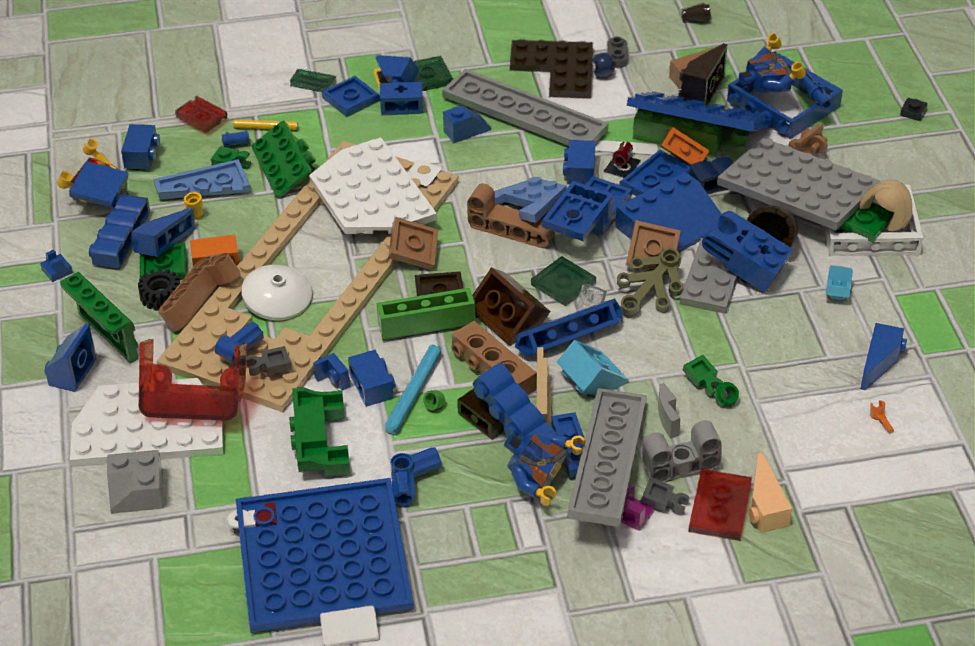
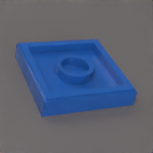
(350, 96)
(98, 184)

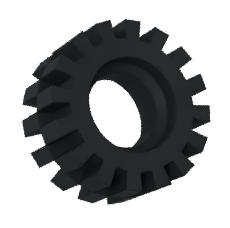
(155, 281)

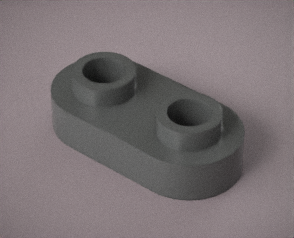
(619, 50)

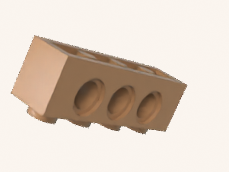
(484, 351)

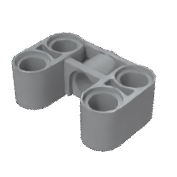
(682, 459)

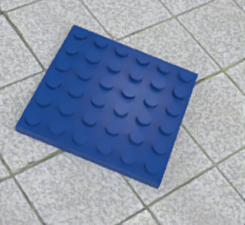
(323, 555)

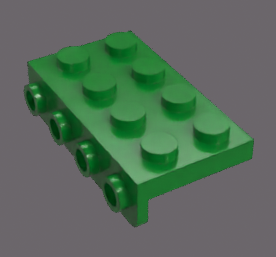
(102, 315)

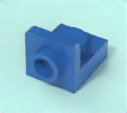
(332, 368)

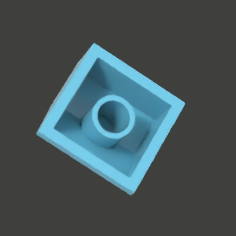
(590, 369)

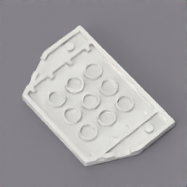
(369, 189)
(115, 426)

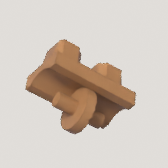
(811, 141)

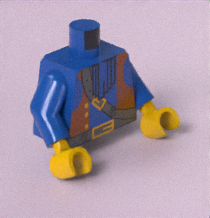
(769, 72)
(538, 461)

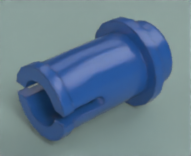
(234, 139)

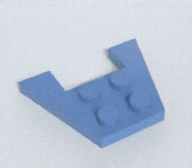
(534, 195)

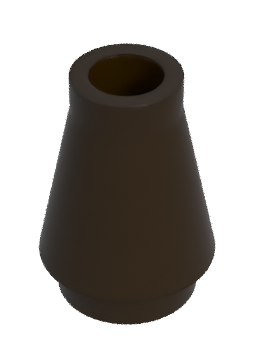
(697, 13)

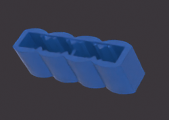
(115, 236)
(510, 403)

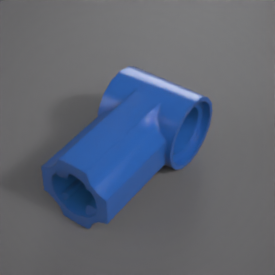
(248, 334)

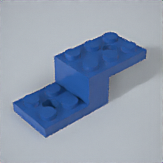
(586, 208)

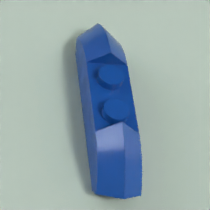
(569, 327)

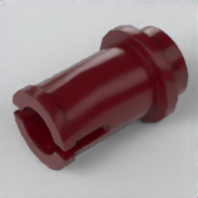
(621, 156)

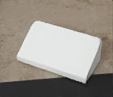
(349, 626)

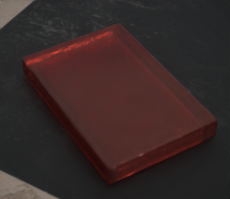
(720, 504)

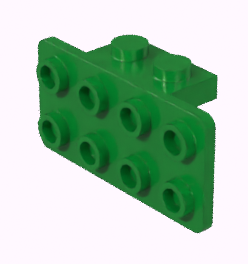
(283, 158)

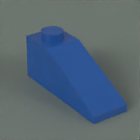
(161, 233)
(883, 352)

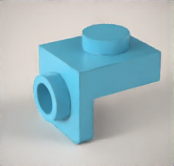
(839, 282)

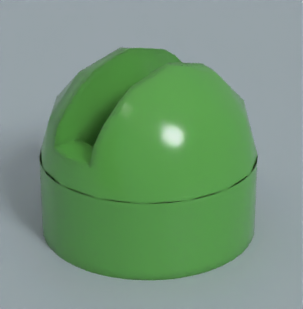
(739, 136)
(434, 397)

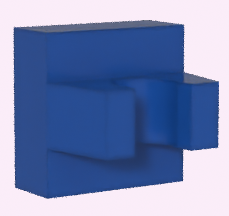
(55, 266)

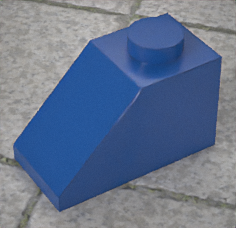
(397, 68)
(463, 123)

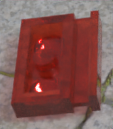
(201, 114)

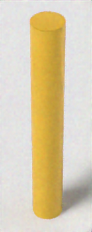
(256, 124)

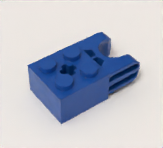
(747, 250)

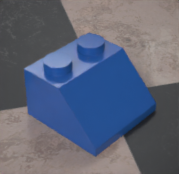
(72, 360)

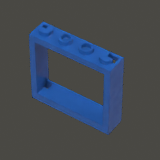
(740, 96)

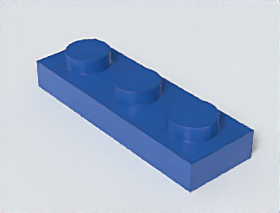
(569, 426)

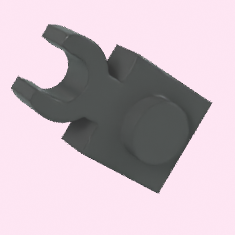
(272, 361)
(660, 494)

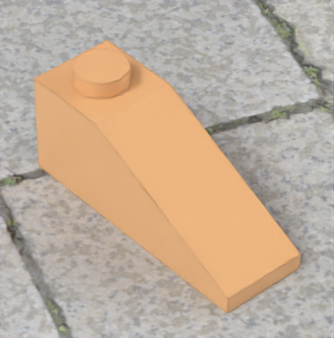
(769, 504)

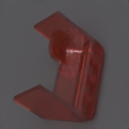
(180, 401)

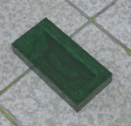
(312, 80)

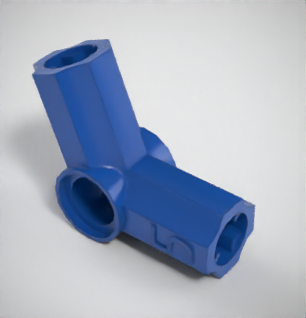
(406, 468)

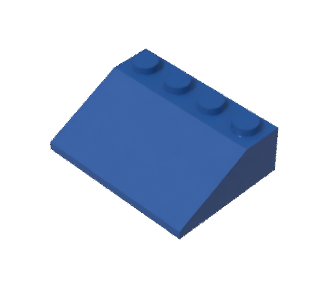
(674, 204)

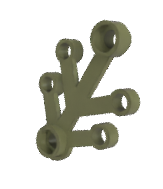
(651, 279)

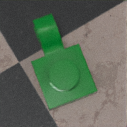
(227, 154)

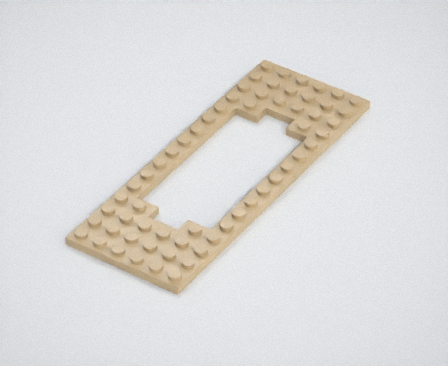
(193, 349)

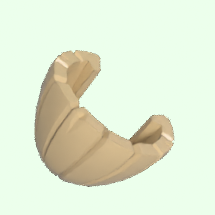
(895, 198)

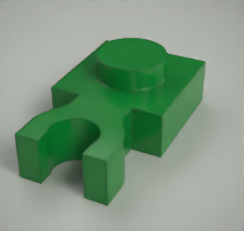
(702, 373)

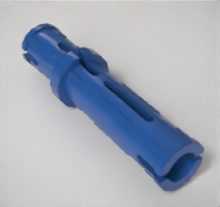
(816, 91)

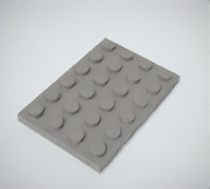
(797, 183)

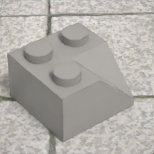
(135, 481)

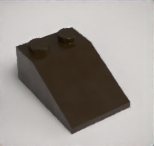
(704, 75)

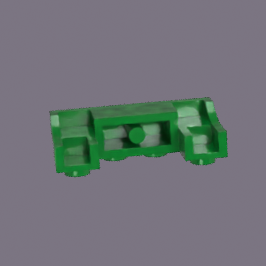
(310, 437)

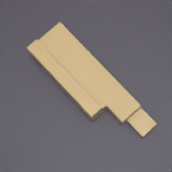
(543, 387)

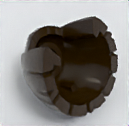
(776, 222)

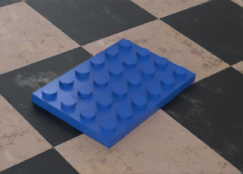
(699, 111)

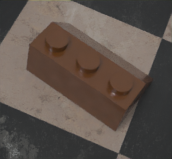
(507, 306)

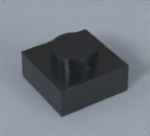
(913, 109)

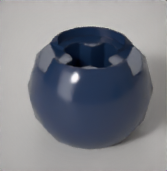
(603, 65)

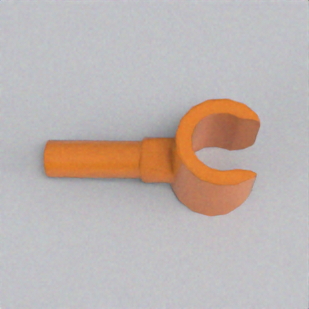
(879, 414)

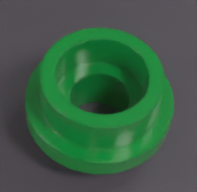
(732, 394)

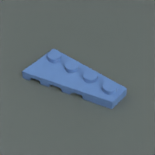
(209, 180)

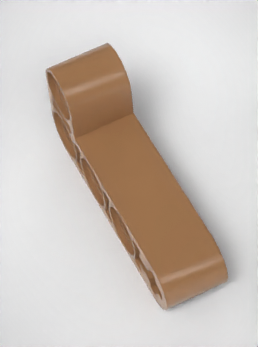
(502, 220)
(196, 288)

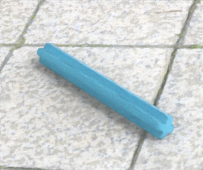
(413, 389)

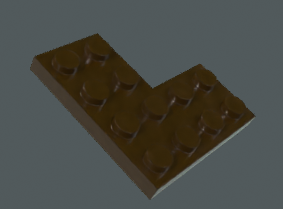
(566, 61)

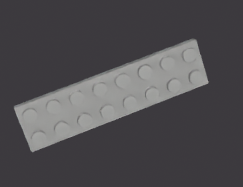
(523, 108)
(607, 458)

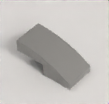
(667, 414)

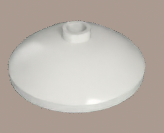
(276, 292)

